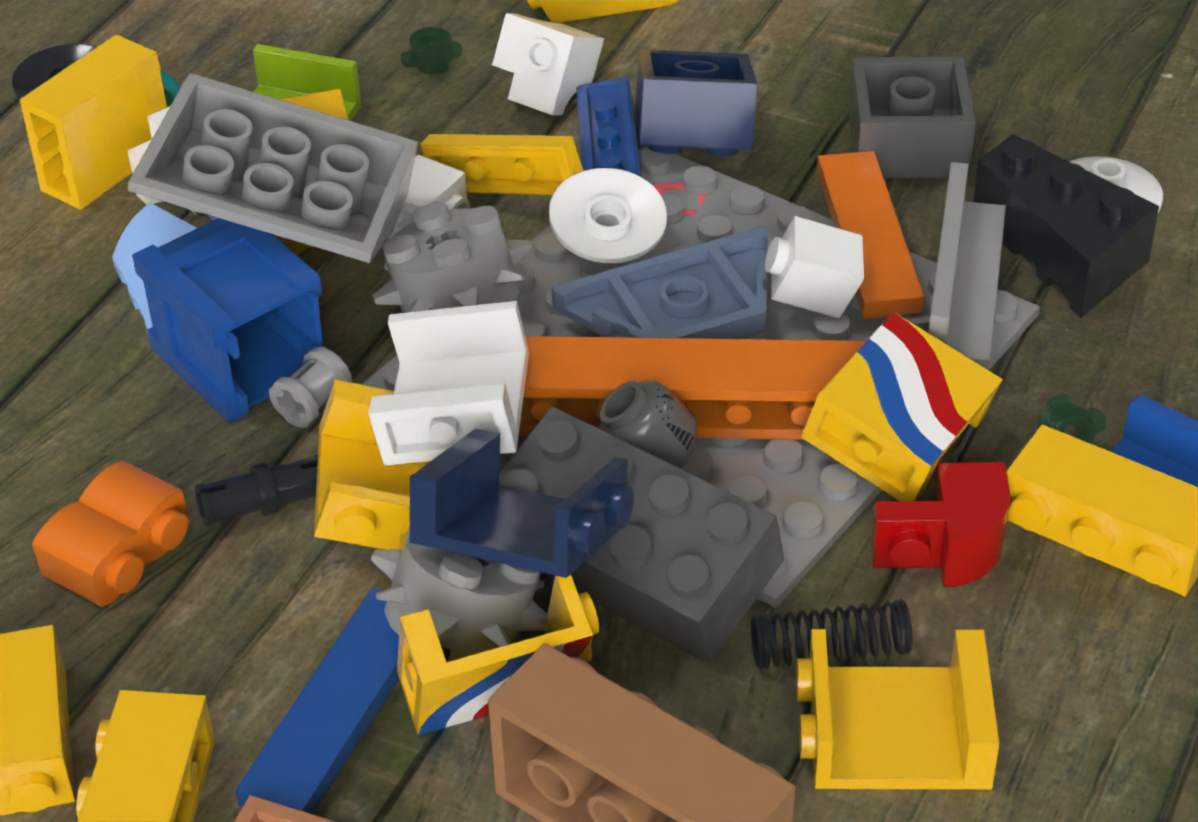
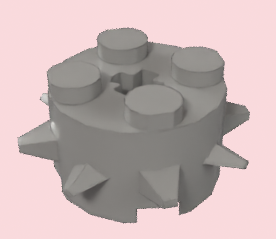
(451, 260)
(470, 599)

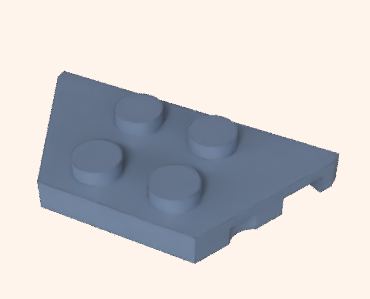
(686, 293)

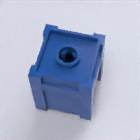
(230, 311)

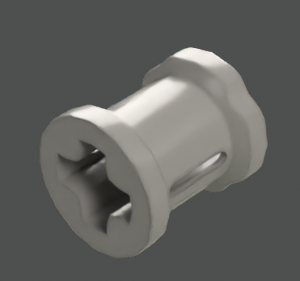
(309, 387)

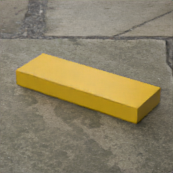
(507, 161)

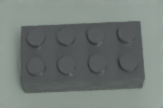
(688, 552)

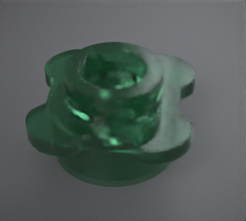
(431, 50)
(1062, 412)

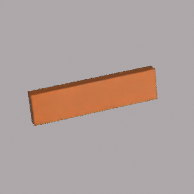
(863, 206)

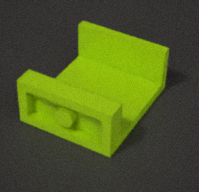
(296, 73)

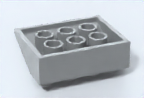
(278, 168)

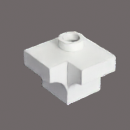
(545, 61)

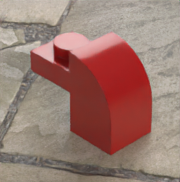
(955, 532)

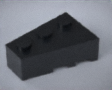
(1067, 220)

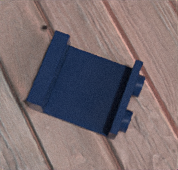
(467, 512)

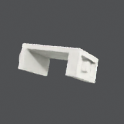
(453, 376)

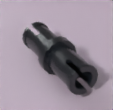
(256, 491)

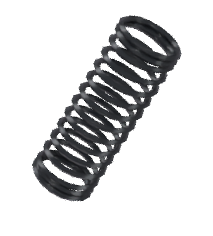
(900, 626)

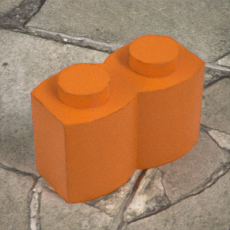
(111, 533)

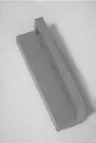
(967, 271)

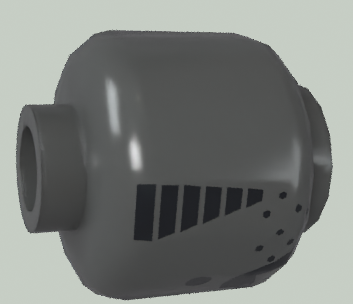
(651, 420)

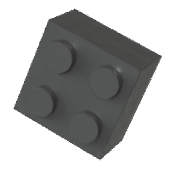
(912, 114)

